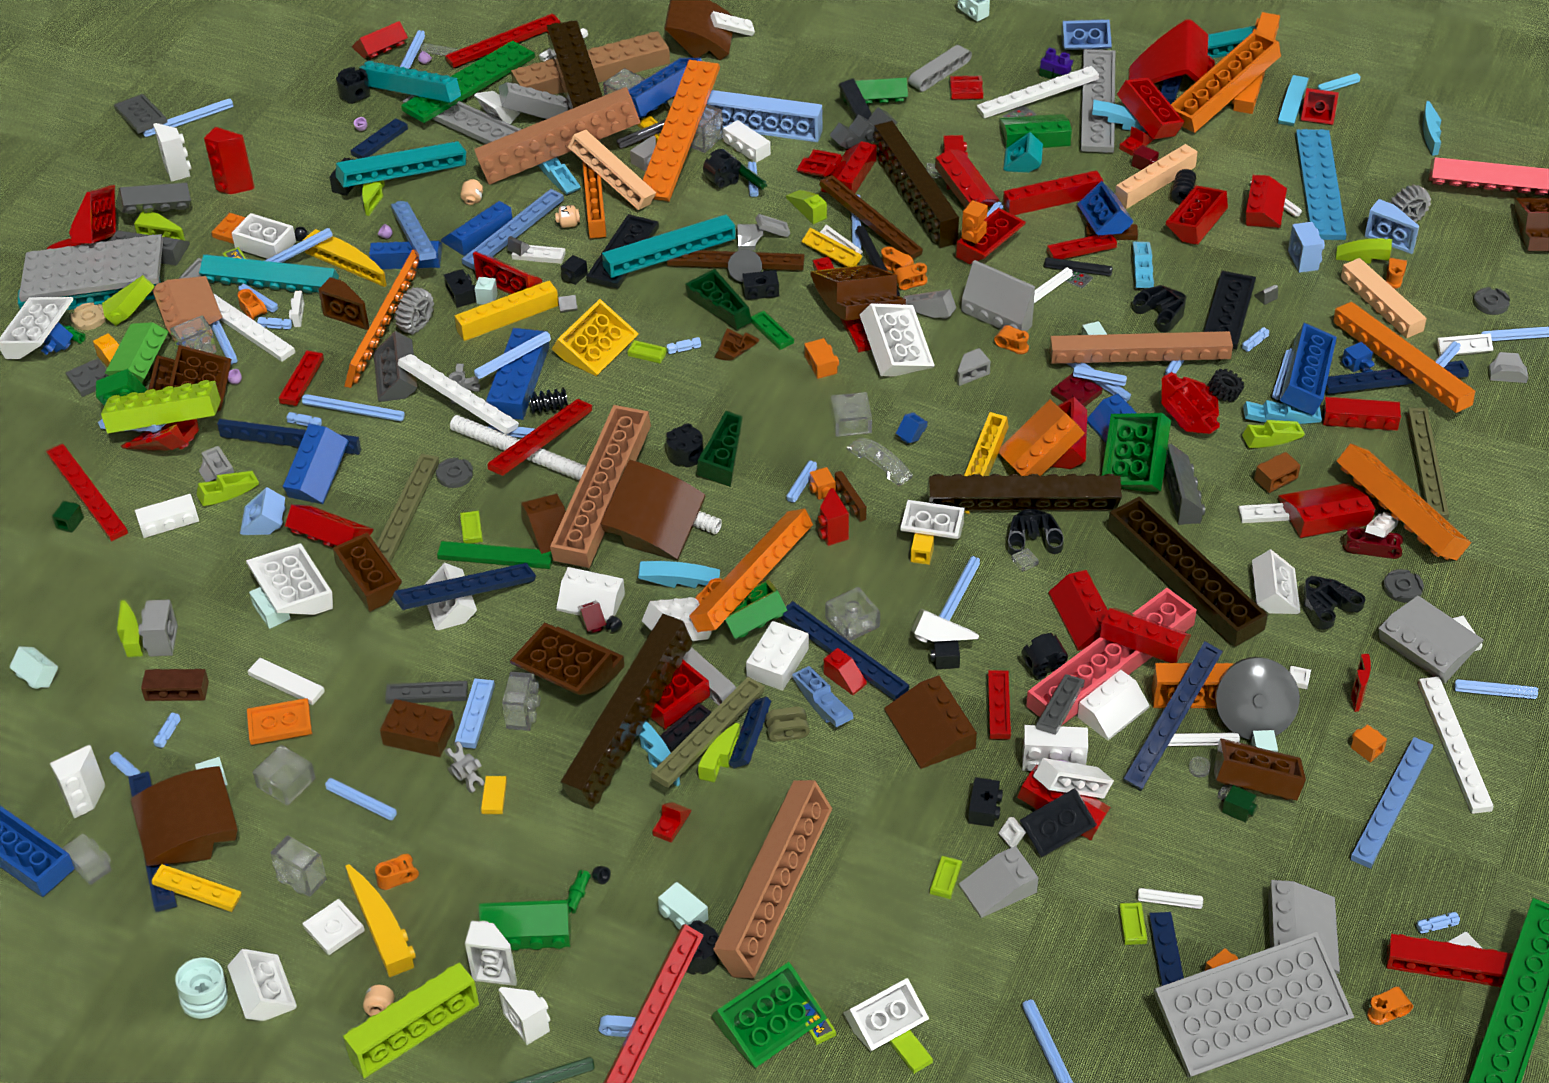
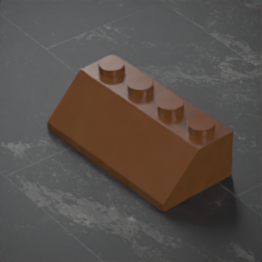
(367, 571)
(1259, 769)

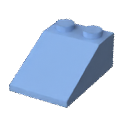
(1390, 222)

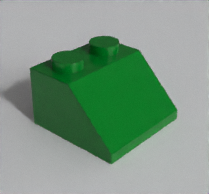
(118, 384)

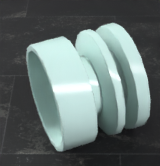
(201, 988)

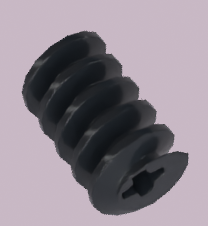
(1183, 185)
(548, 400)

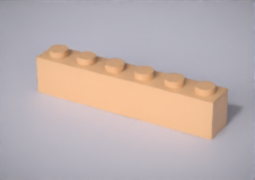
(612, 169)
(1155, 176)
(1383, 298)

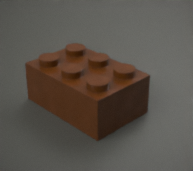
(417, 728)

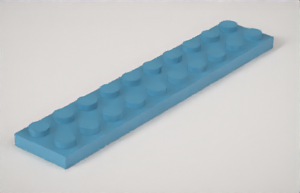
(1320, 183)

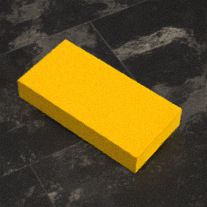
(494, 795)

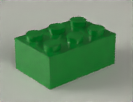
(755, 610)

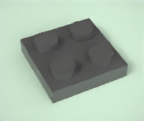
(86, 375)

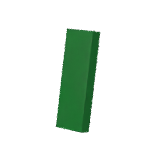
(772, 330)

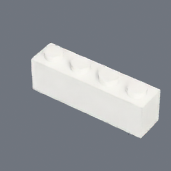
(1065, 776)

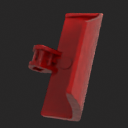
(1174, 54)

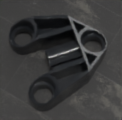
(1167, 300)
(1033, 520)
(1329, 594)

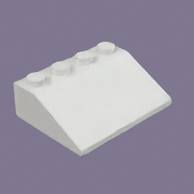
(32, 325)
(896, 339)
(292, 581)

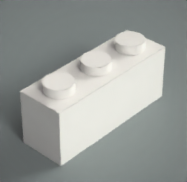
(746, 141)
(167, 515)

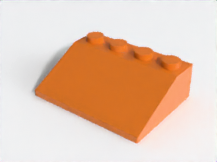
(1041, 440)

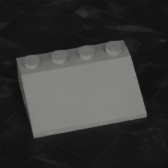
(998, 298)
(1429, 638)
(1300, 912)

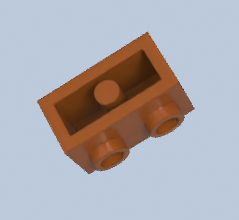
(1277, 472)

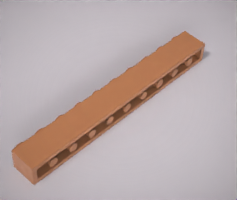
(1140, 347)

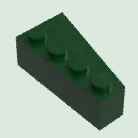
(719, 298)
(720, 453)

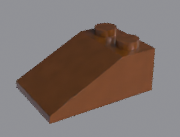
(343, 303)
(543, 519)

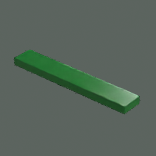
(494, 554)

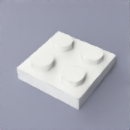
(333, 927)

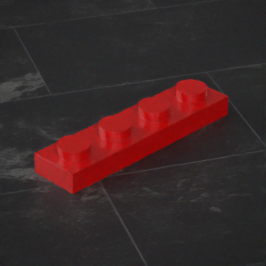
(1081, 246)
(301, 378)
(999, 704)

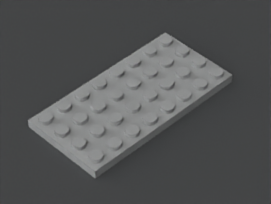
(91, 267)
(1253, 1004)

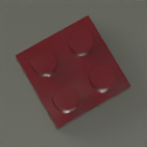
(1080, 388)

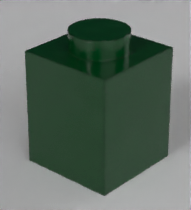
(67, 516)
(1240, 804)

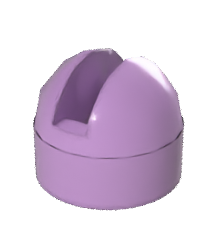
(424, 58)
(361, 122)
(385, 232)
(234, 376)

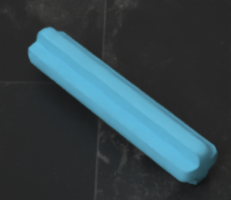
(1339, 83)

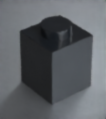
(574, 269)
(946, 654)

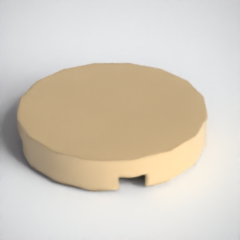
(88, 316)

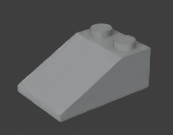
(1000, 882)

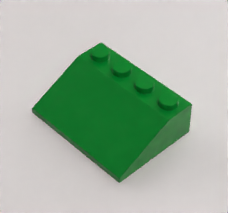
(1048, 129)
(1137, 450)
(768, 1015)

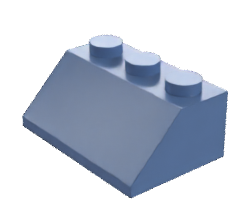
(1086, 34)

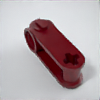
(1364, 543)

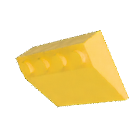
(595, 339)

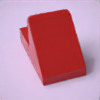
(1136, 139)
(671, 821)

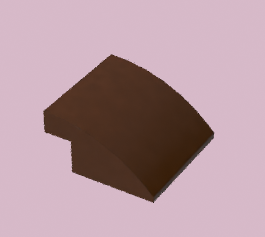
(693, 28)
(1533, 222)
(854, 288)
(190, 367)
(652, 510)
(568, 660)
(184, 817)

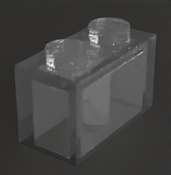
(88, 859)

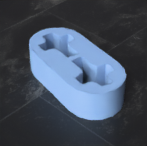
(616, 1025)

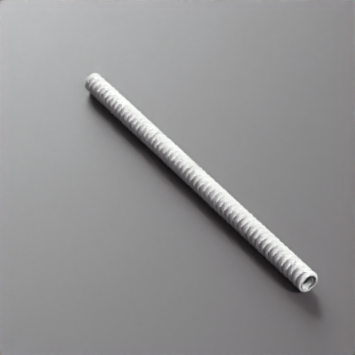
(551, 460)

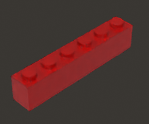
(1050, 193)
(1447, 960)

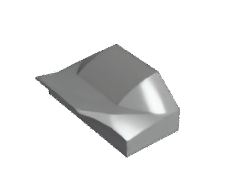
(748, 236)
(1508, 368)
(214, 464)

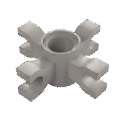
(467, 383)
(464, 767)

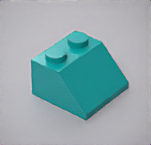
(1024, 154)

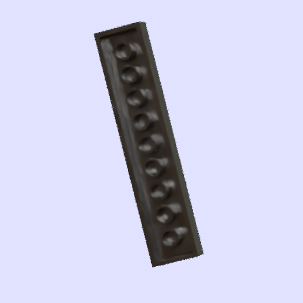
(573, 63)
(916, 184)
(1026, 492)
(1187, 571)
(627, 712)

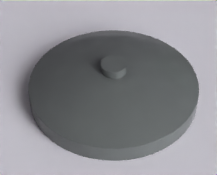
(1257, 697)

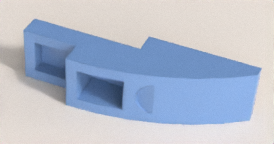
(821, 698)

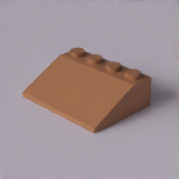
(185, 300)

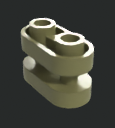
(787, 724)

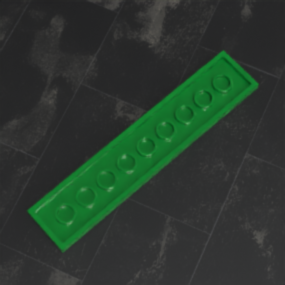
(472, 79)
(1518, 1005)

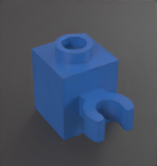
(57, 339)
(1358, 357)
(911, 428)

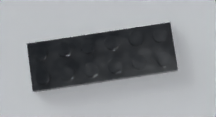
(630, 231)
(1231, 305)

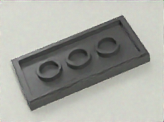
(140, 113)

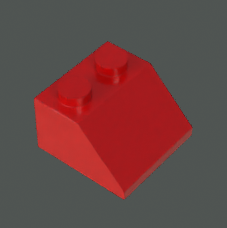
(1319, 106)
(833, 519)

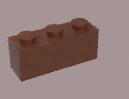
(175, 685)

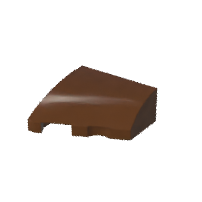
(734, 344)

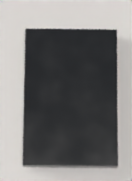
(1058, 822)

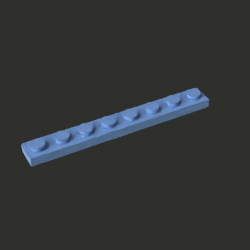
(516, 226)
(413, 231)
(1391, 803)

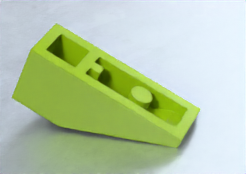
(809, 204)
(155, 224)
(126, 301)

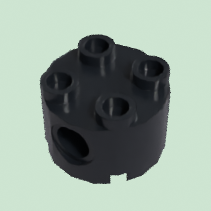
(353, 84)
(722, 168)
(684, 445)
(1044, 655)
(705, 957)

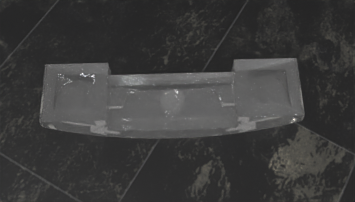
(883, 458)

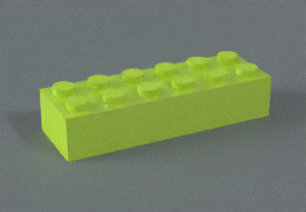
(161, 406)
(411, 1020)

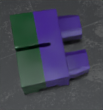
(1055, 65)

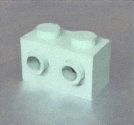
(975, 8)
(266, 610)
(33, 667)
(681, 906)

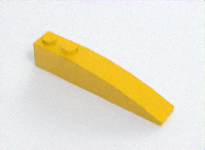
(347, 258)
(988, 446)
(383, 926)

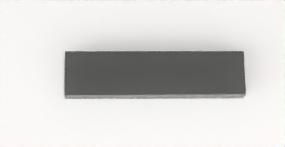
(427, 692)
(1060, 704)

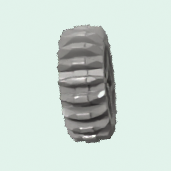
(1412, 201)
(414, 310)

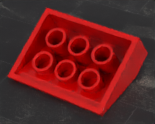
(95, 216)
(1327, 509)

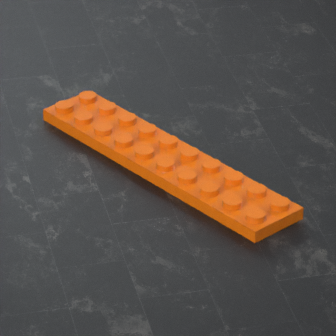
(680, 127)
(382, 318)

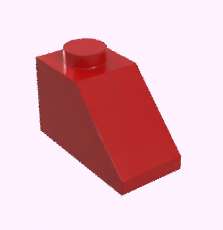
(844, 671)

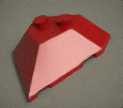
(1190, 403)
(170, 437)

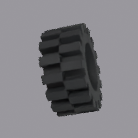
(1226, 385)

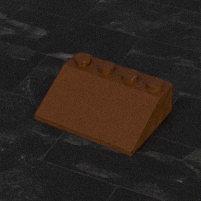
(931, 723)

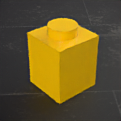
(922, 548)

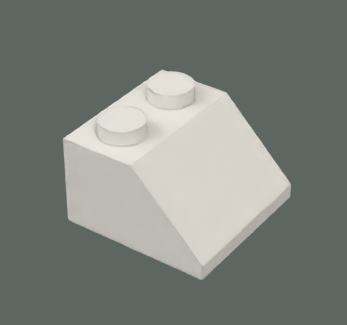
(492, 106)
(525, 1013)

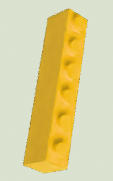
(506, 310)

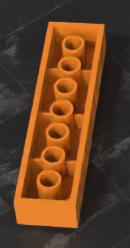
(1226, 80)
(1403, 502)

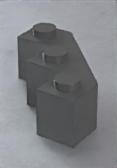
(860, 129)

